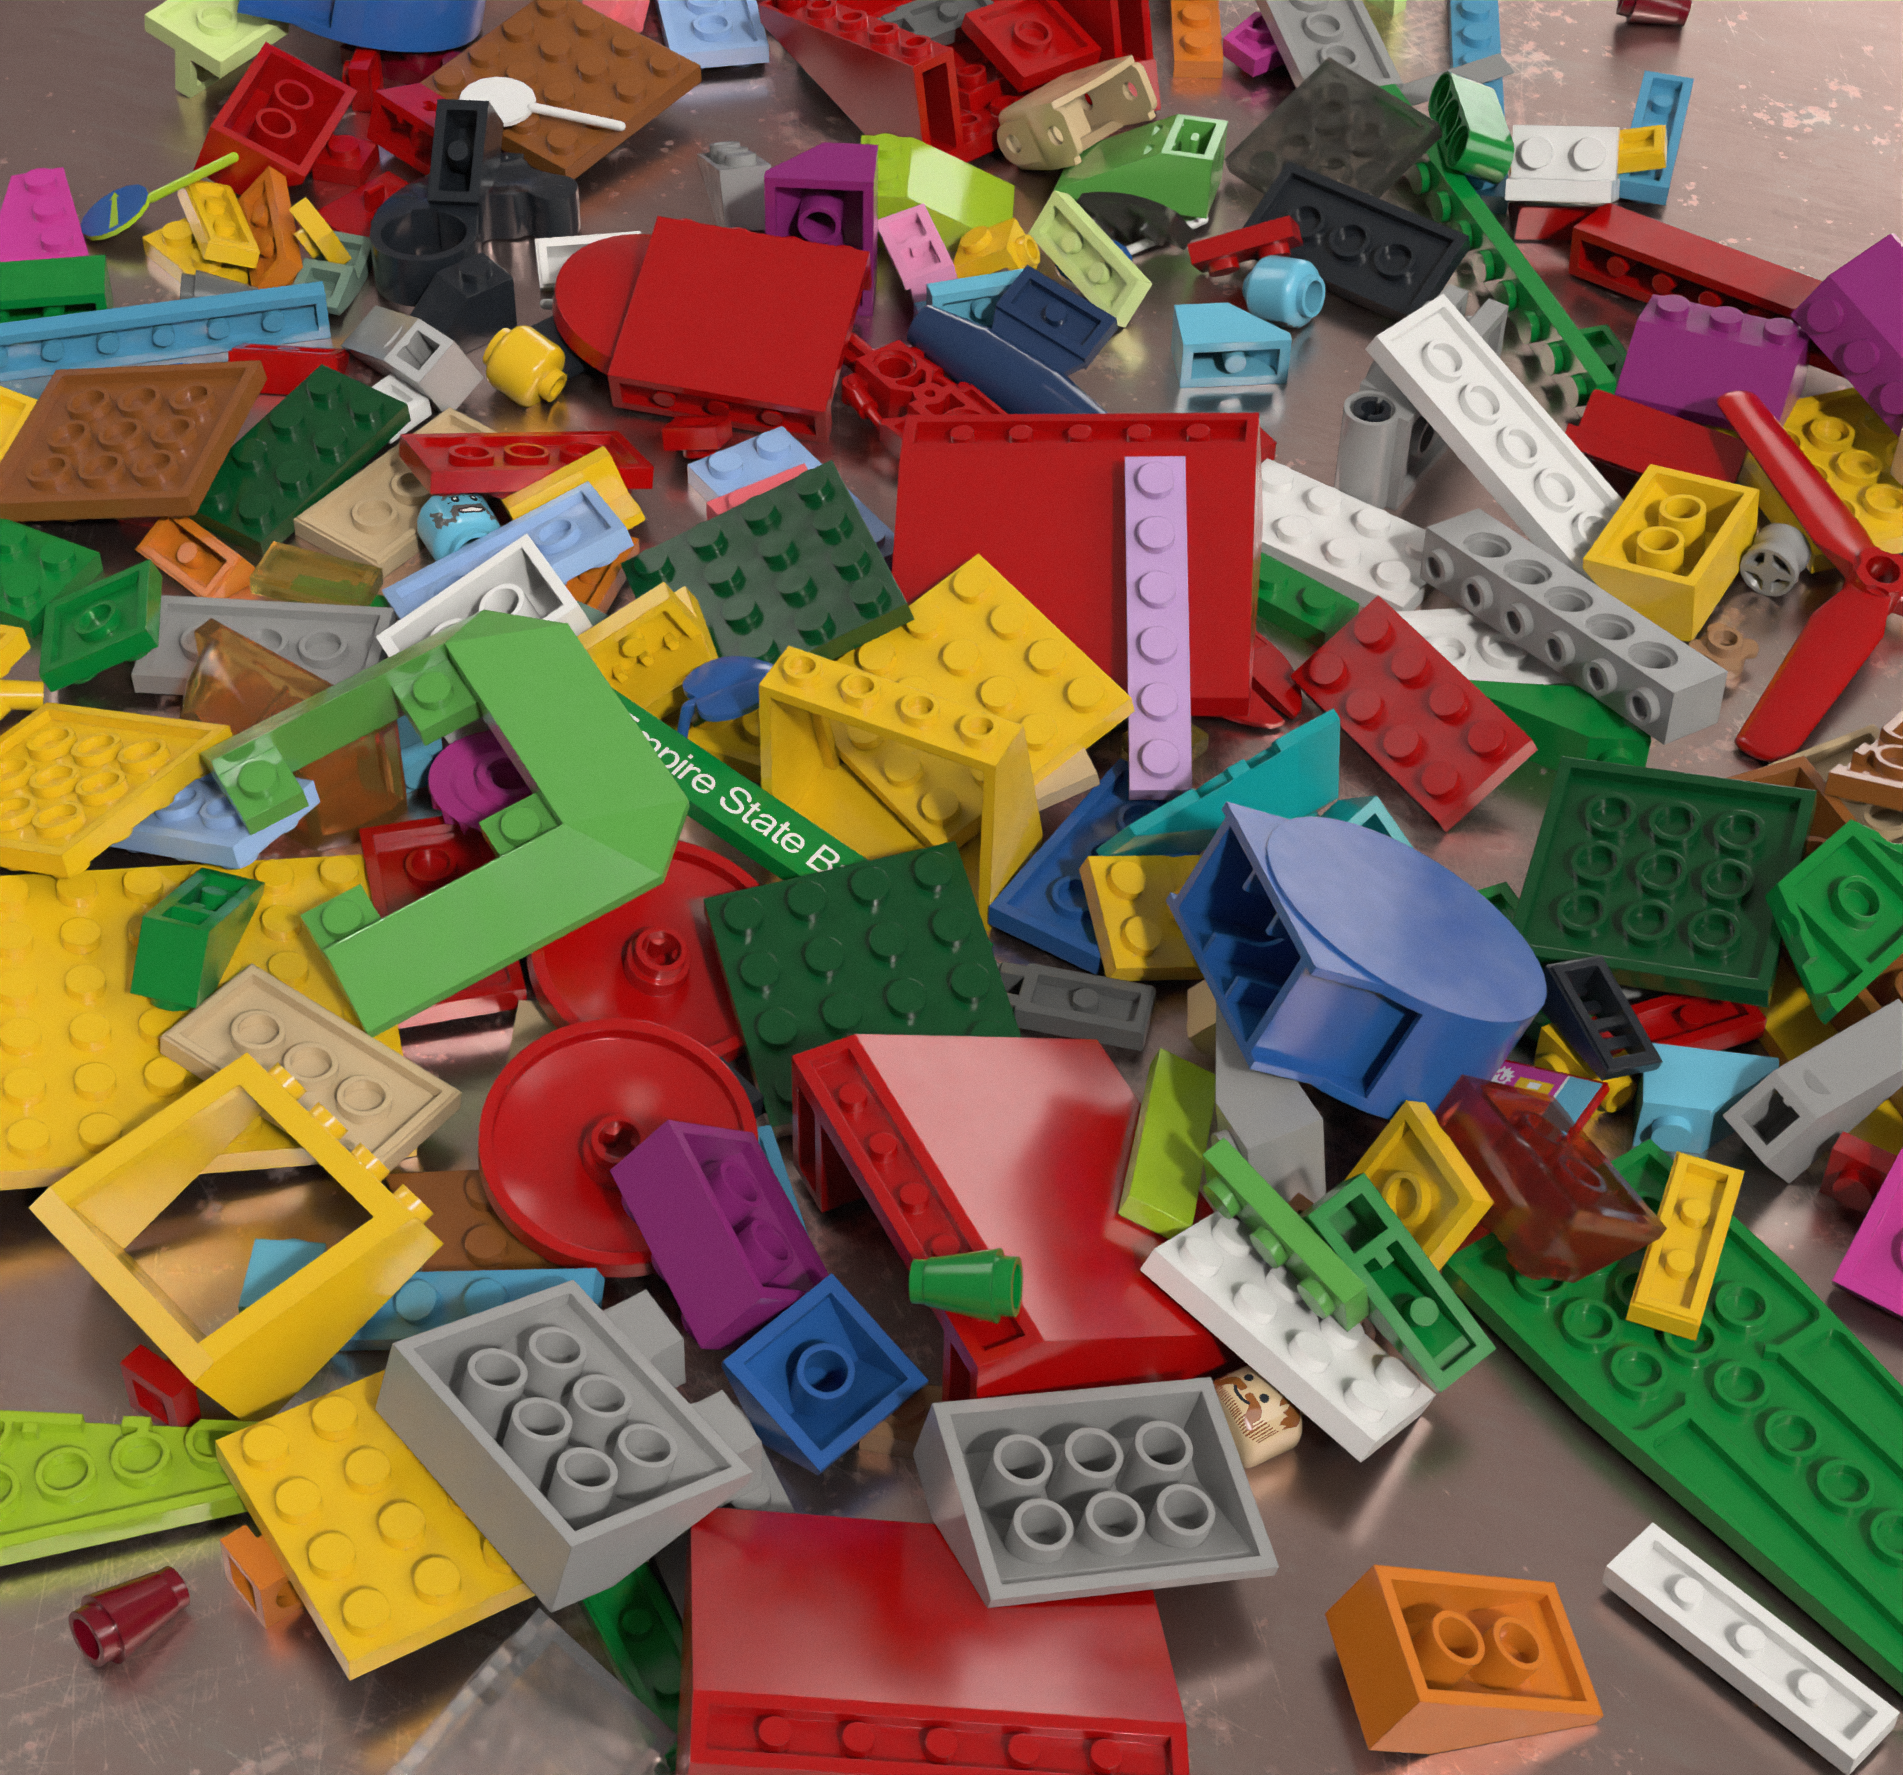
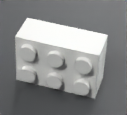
(509, 582)

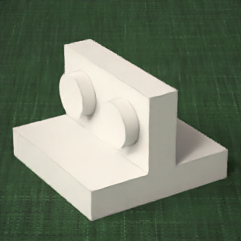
(1564, 164)

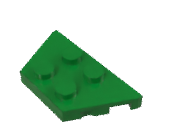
(1842, 915)

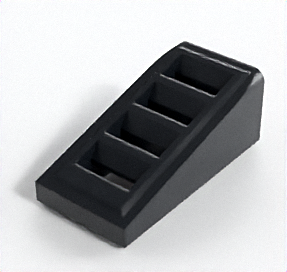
(1602, 996)

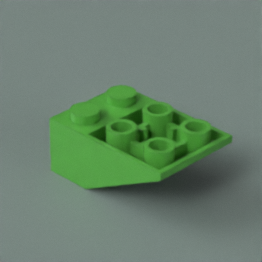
(1165, 161)

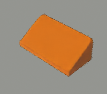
(195, 558)

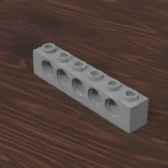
(1573, 626)

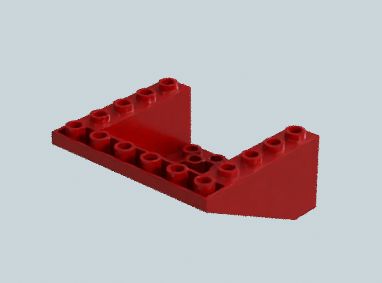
(917, 86)
(1049, 515)
(1012, 1152)
(878, 1658)

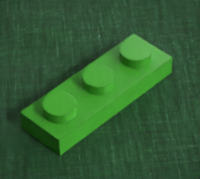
(1284, 1236)

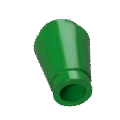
(969, 1284)

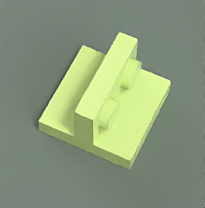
(209, 39)

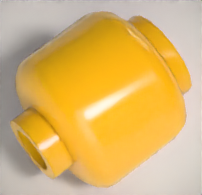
(525, 366)

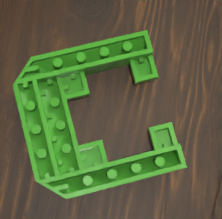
(565, 855)

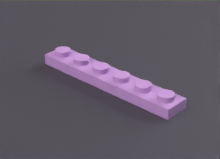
(1157, 628)

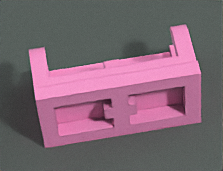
(916, 250)

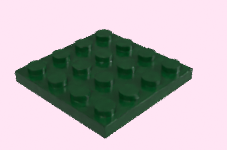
(782, 573)
(1664, 877)
(855, 953)

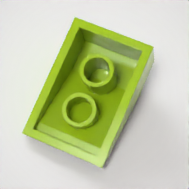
(951, 189)

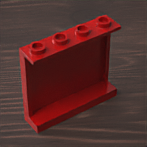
(739, 327)

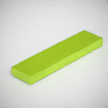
(1169, 1146)

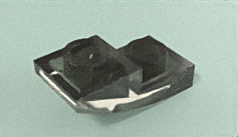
(1134, 215)

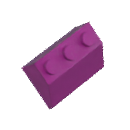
(829, 200)
(1860, 325)
(1694, 353)
(718, 1230)

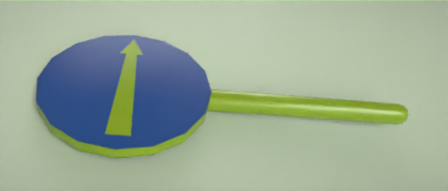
(127, 204)

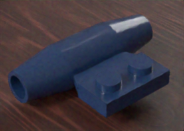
(1026, 357)

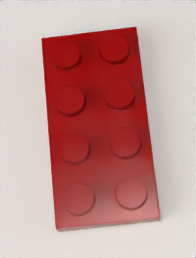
(512, 460)
(1414, 713)
(415, 860)

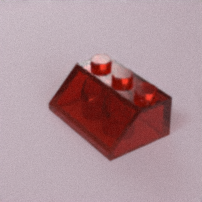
(1554, 1198)

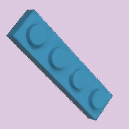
(1661, 101)
(448, 1296)

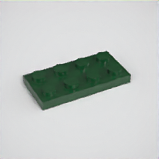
(298, 457)

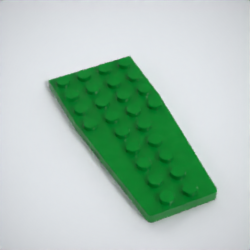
(1758, 1427)

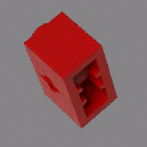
(405, 123)

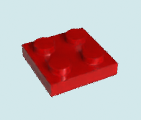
(1030, 40)

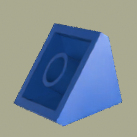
(820, 1377)

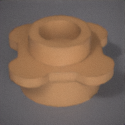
(1726, 648)

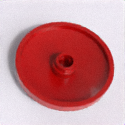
(595, 295)
(649, 958)
(578, 1109)

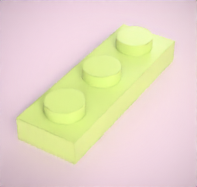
(1089, 258)

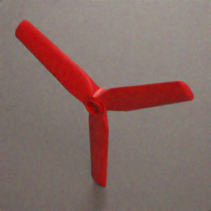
(1841, 630)

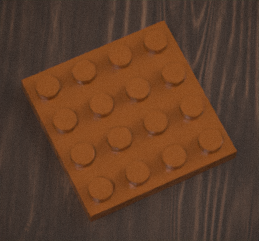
(577, 64)
(126, 441)

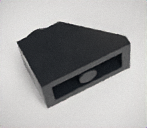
(464, 152)
(469, 302)

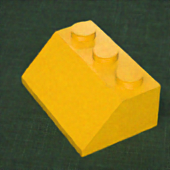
(1675, 547)

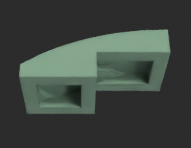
(340, 281)

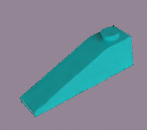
(1285, 780)

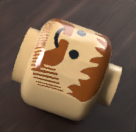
(1257, 1416)

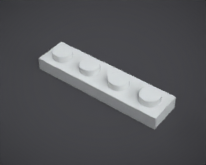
(1751, 1648)

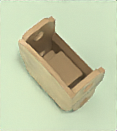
(1058, 124)

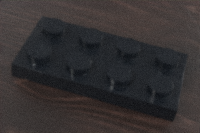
(1362, 243)

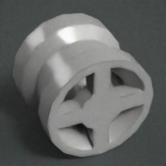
(1761, 563)

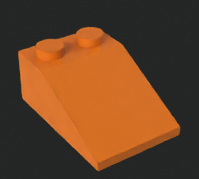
(1458, 1659)

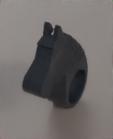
(421, 238)

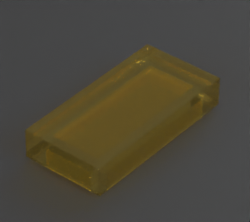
(314, 577)

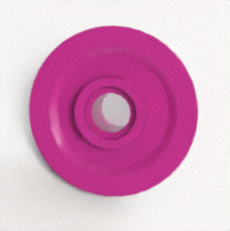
(474, 781)

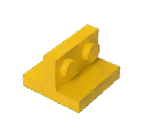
(652, 648)

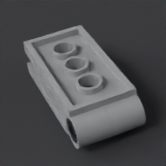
(1383, 436)

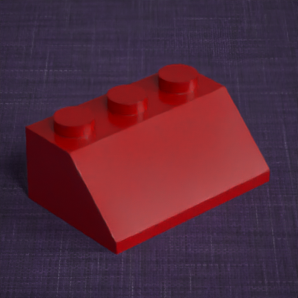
(275, 119)

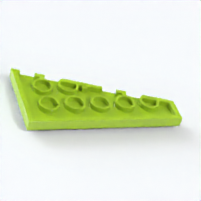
(105, 1482)

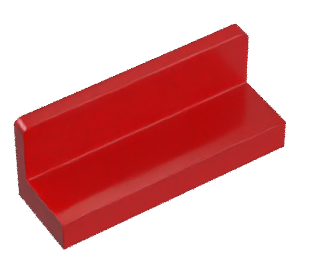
(1638, 435)

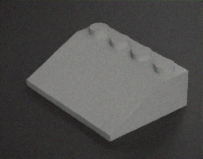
(557, 1440)
(1091, 1492)

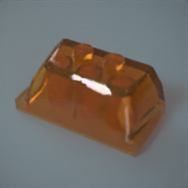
(246, 684)

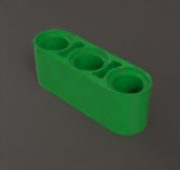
(1472, 128)

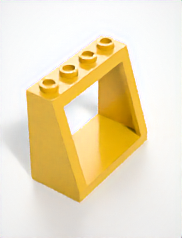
(808, 776)
(297, 1327)

